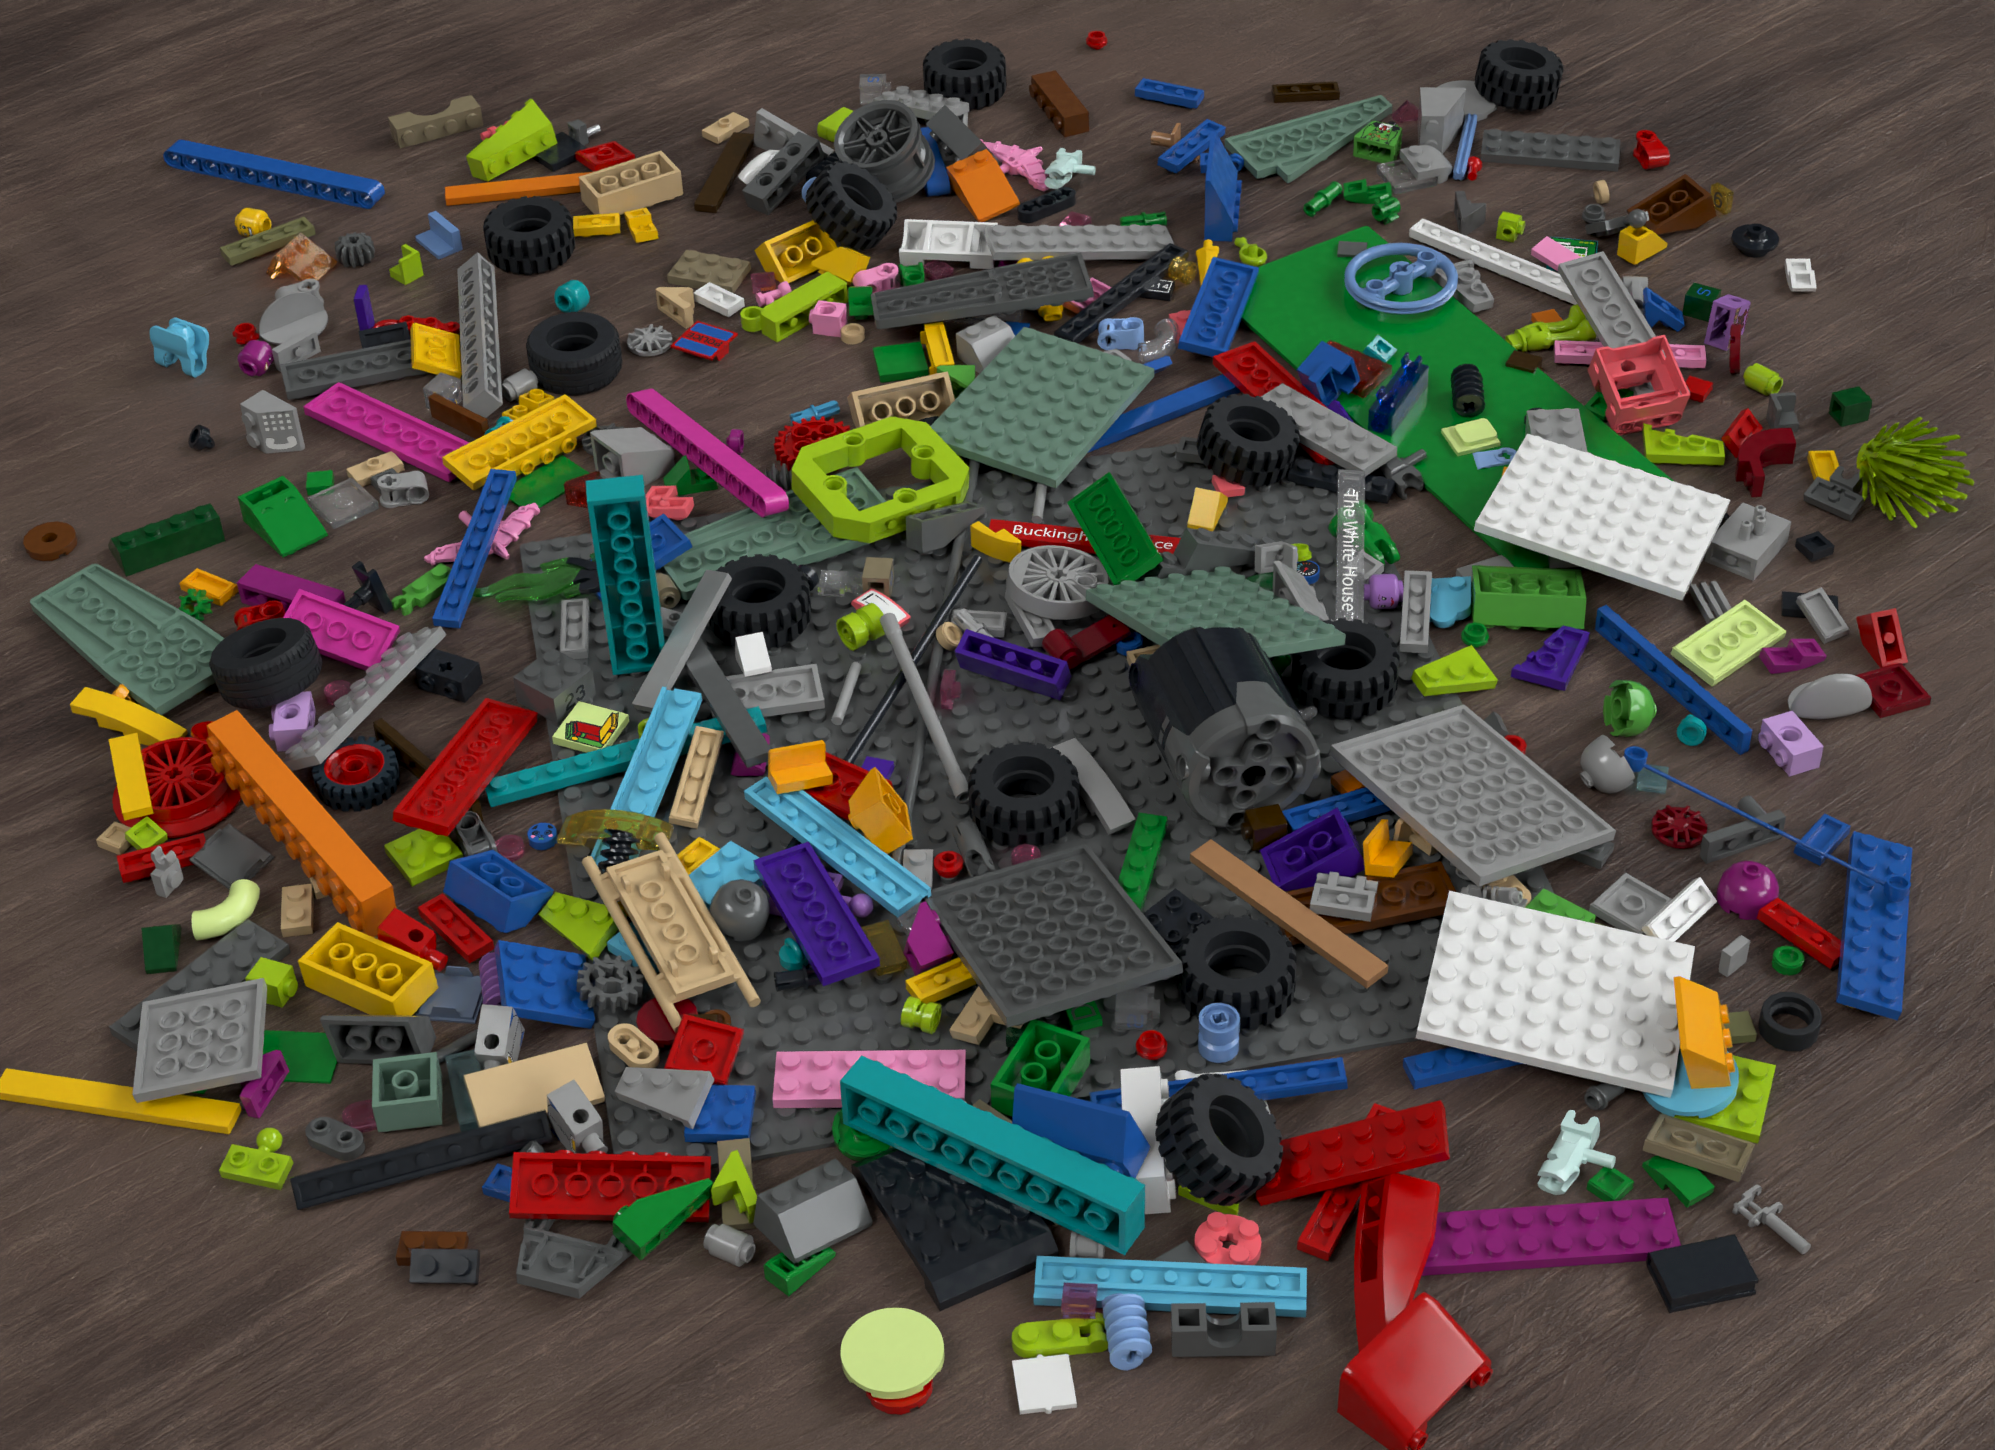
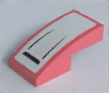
(884, 603)

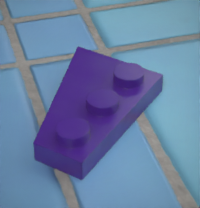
(1555, 660)

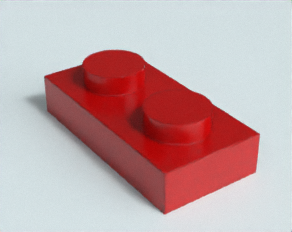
(1741, 428)

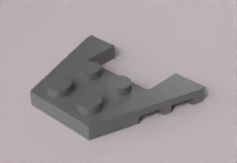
(564, 1262)

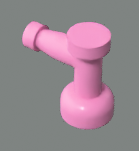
(769, 297)

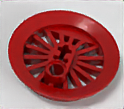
(189, 781)

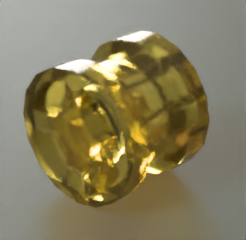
(1182, 270)

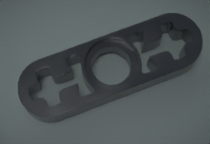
(1046, 205)

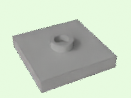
(1628, 904)

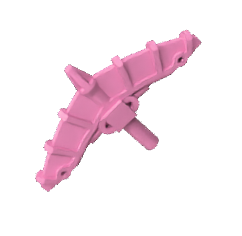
(1020, 161)
(506, 533)

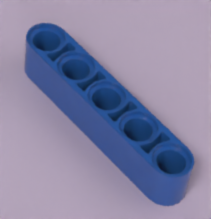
(939, 181)

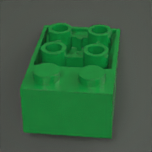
(281, 516)

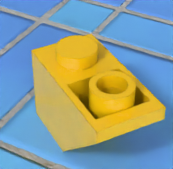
(1639, 244)
(842, 263)

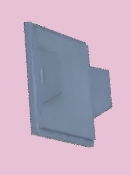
(456, 998)

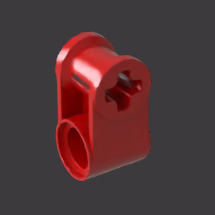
(1650, 150)
(258, 613)

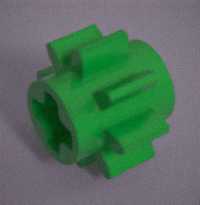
(1386, 209)
(192, 598)

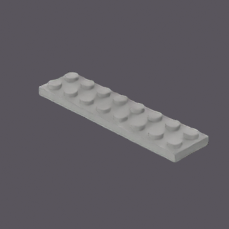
(1089, 240)
(1607, 304)
(362, 699)

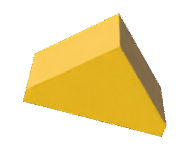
(1206, 509)

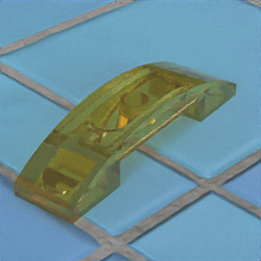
(591, 825)

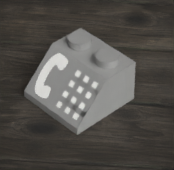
(271, 424)

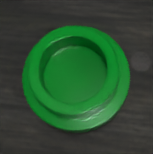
(1475, 635)

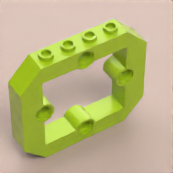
(828, 494)

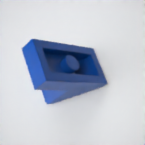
(1657, 308)

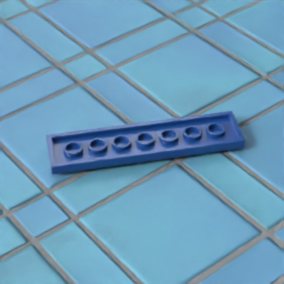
(1873, 929)

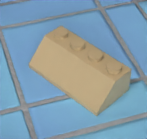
(904, 399)

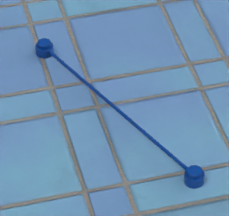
(1895, 887)

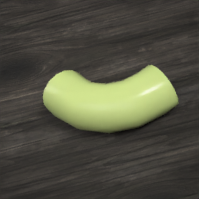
(228, 914)

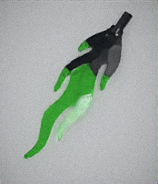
(565, 575)

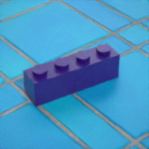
(1013, 664)

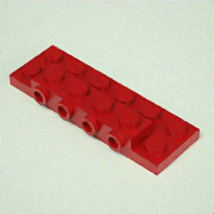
(597, 1182)

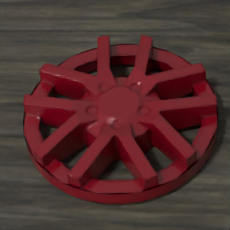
(1678, 826)

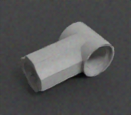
(1635, 287)

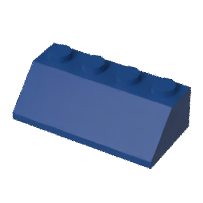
(1083, 1126)

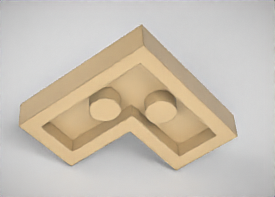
(975, 1019)

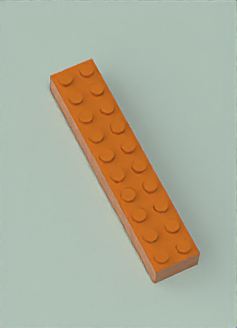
(300, 823)

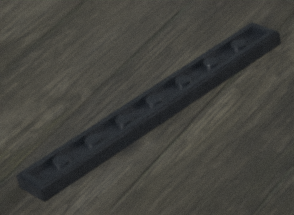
(1120, 295)
(420, 1159)

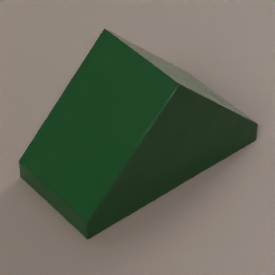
(161, 948)

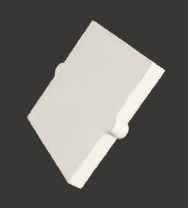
(1044, 1384)

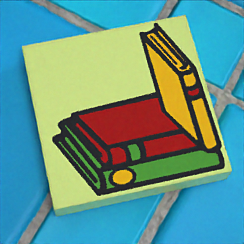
(590, 728)

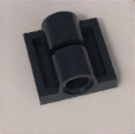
(1175, 918)

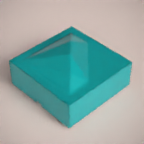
(1380, 349)

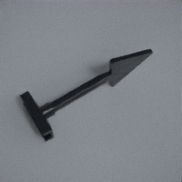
(370, 590)

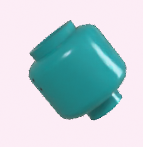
(572, 296)

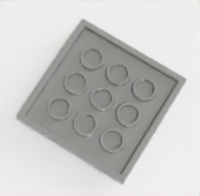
(200, 1040)

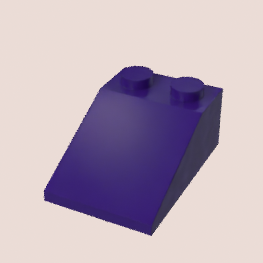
(1313, 849)

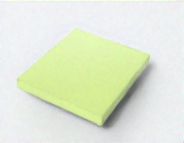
(1471, 436)

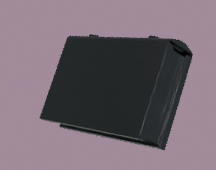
(1702, 1273)

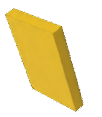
(435, 350)

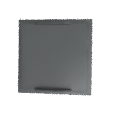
(231, 856)

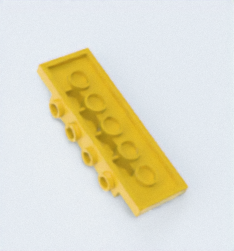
(522, 442)

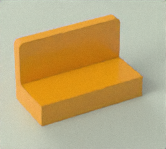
(798, 767)
(1382, 855)

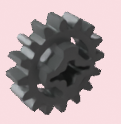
(610, 983)

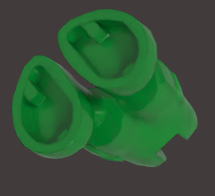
(1376, 539)

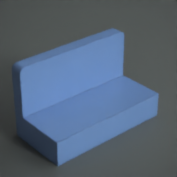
(442, 237)

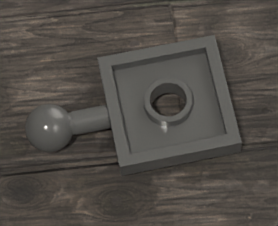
(1636, 219)

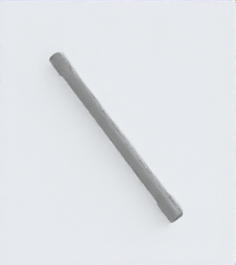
(956, 779)

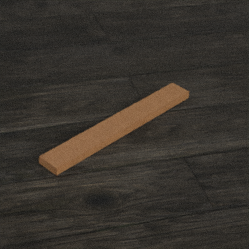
(1289, 913)

